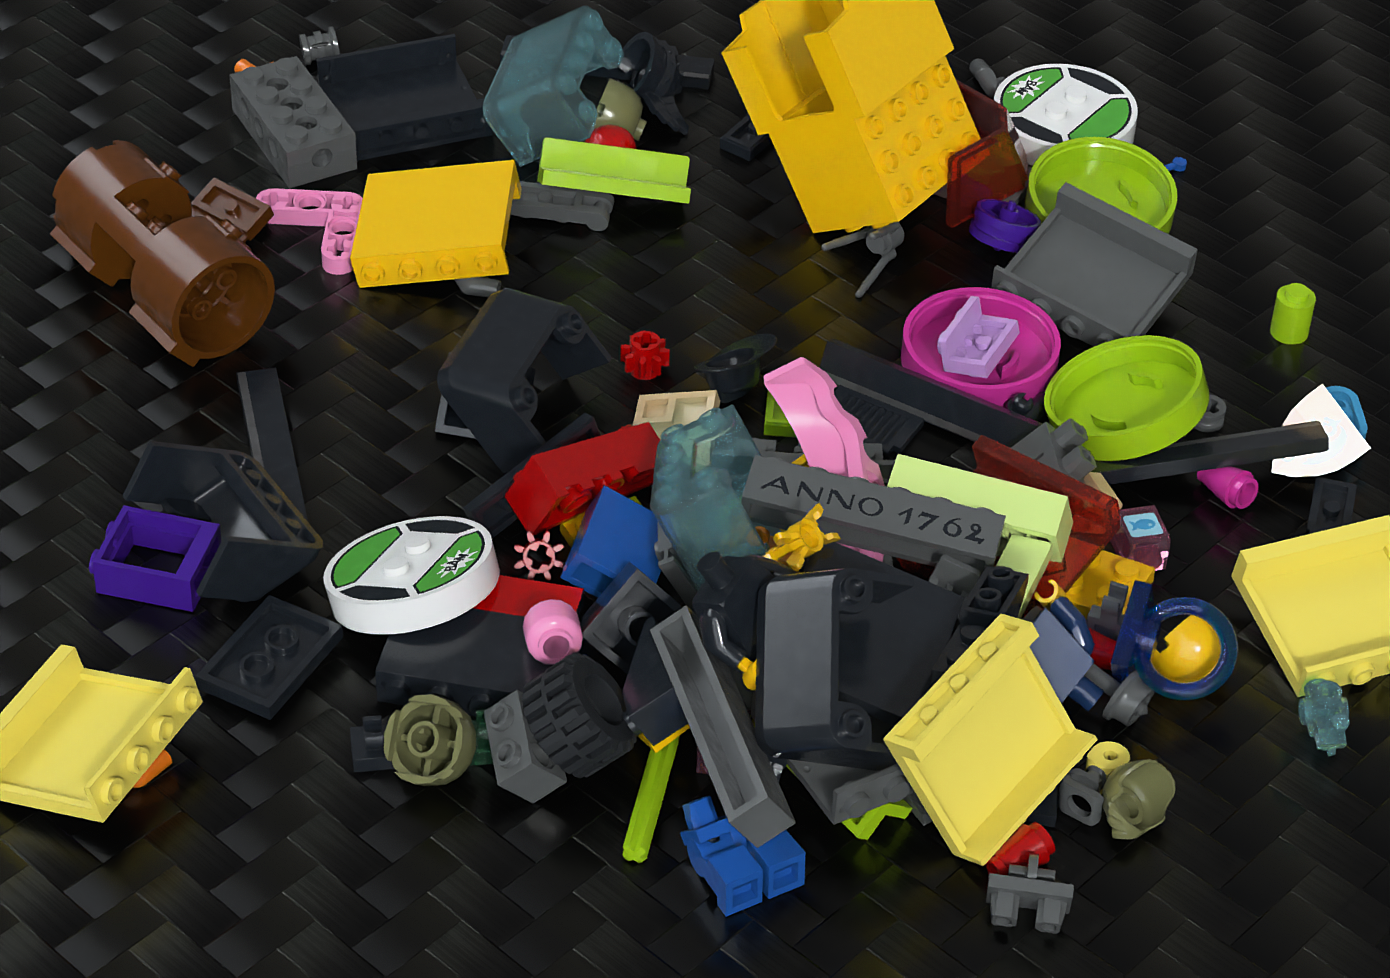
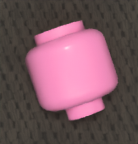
(552, 631)

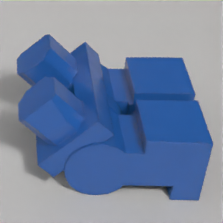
(734, 865)

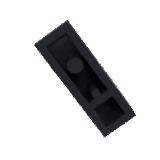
(649, 693)

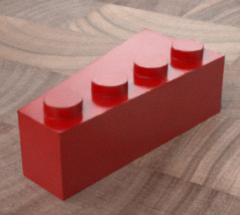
(566, 480)

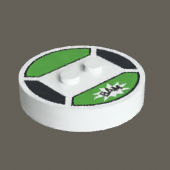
(1064, 104)
(411, 575)

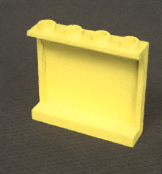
(1323, 602)
(86, 735)
(987, 741)

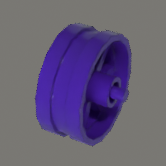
(1003, 224)

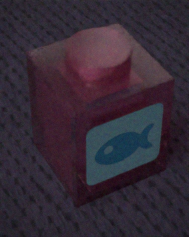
(1142, 537)

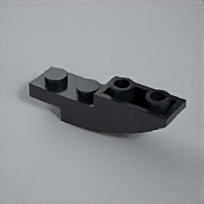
(994, 593)

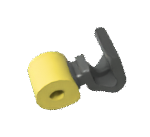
(1089, 783)

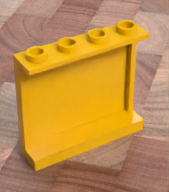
(434, 224)

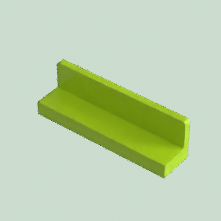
(614, 170)

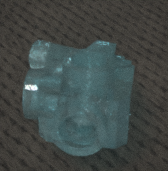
(1325, 714)

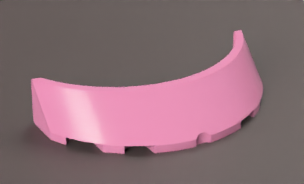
(823, 428)

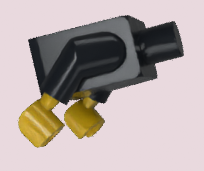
(730, 607)

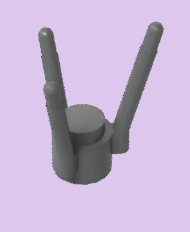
(879, 241)

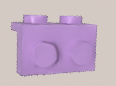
(975, 341)

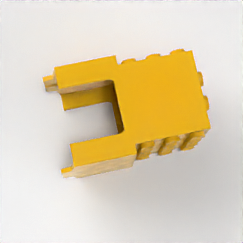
(853, 103)

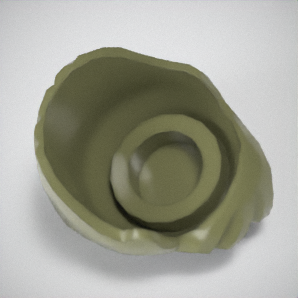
(1137, 797)

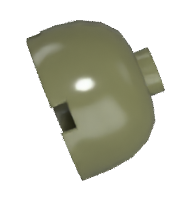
(621, 107)
(430, 741)

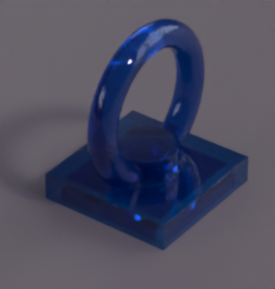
(1141, 634)

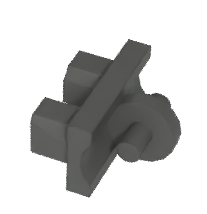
(1030, 889)

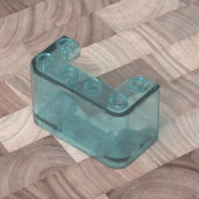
(540, 82)
(701, 488)

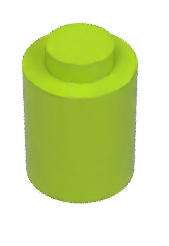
(1292, 314)

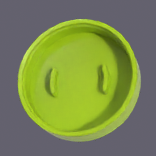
(1109, 171)
(1130, 395)

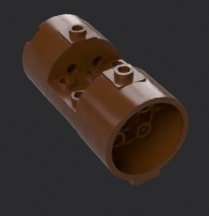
(188, 274)

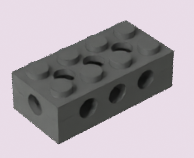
(293, 121)

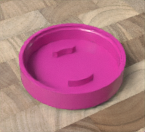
(1022, 369)

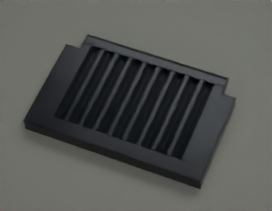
(880, 420)

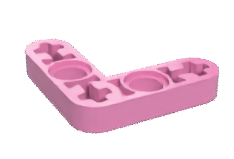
(336, 213)

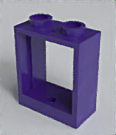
(159, 531)

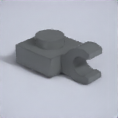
(1109, 616)

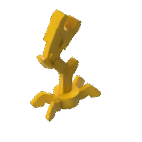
(802, 538)

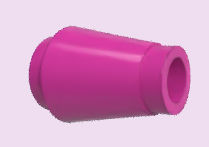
(1230, 485)

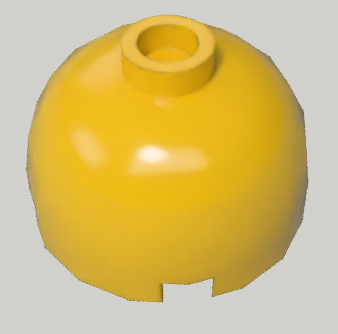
(1190, 651)

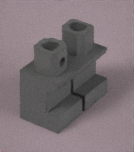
(1059, 448)

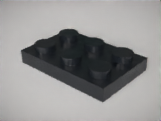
(269, 657)

